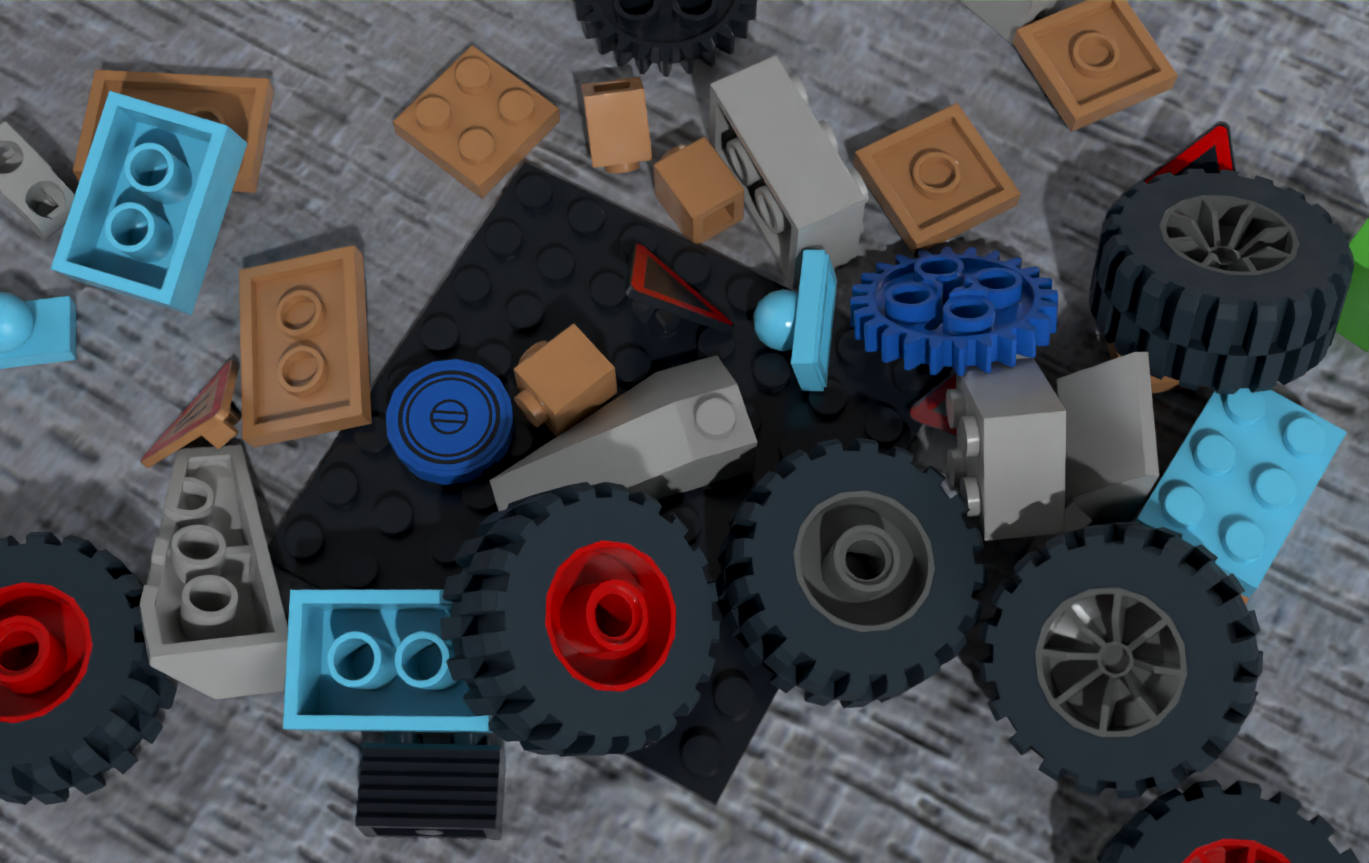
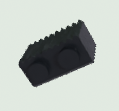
(431, 787)

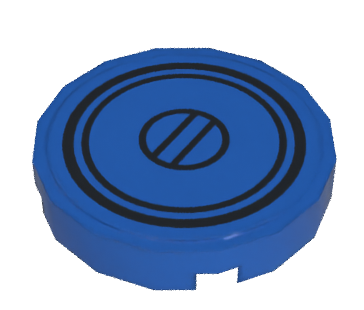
(450, 421)

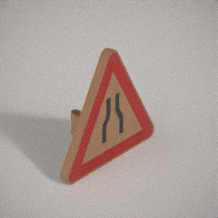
(205, 416)

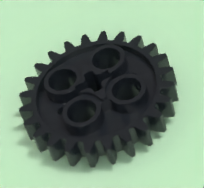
(666, 29)

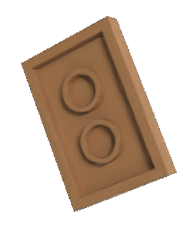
(232, 101)
(304, 347)

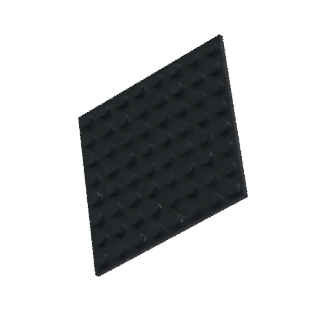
(527, 276)

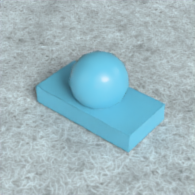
(802, 320)
(36, 330)

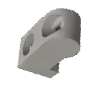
(32, 186)

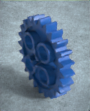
(954, 310)

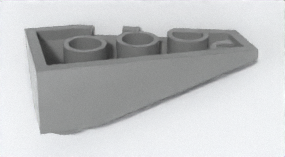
(657, 438)
(211, 583)

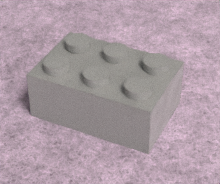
(787, 165)

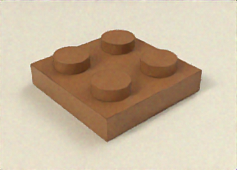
(1094, 60)
(477, 121)
(936, 178)

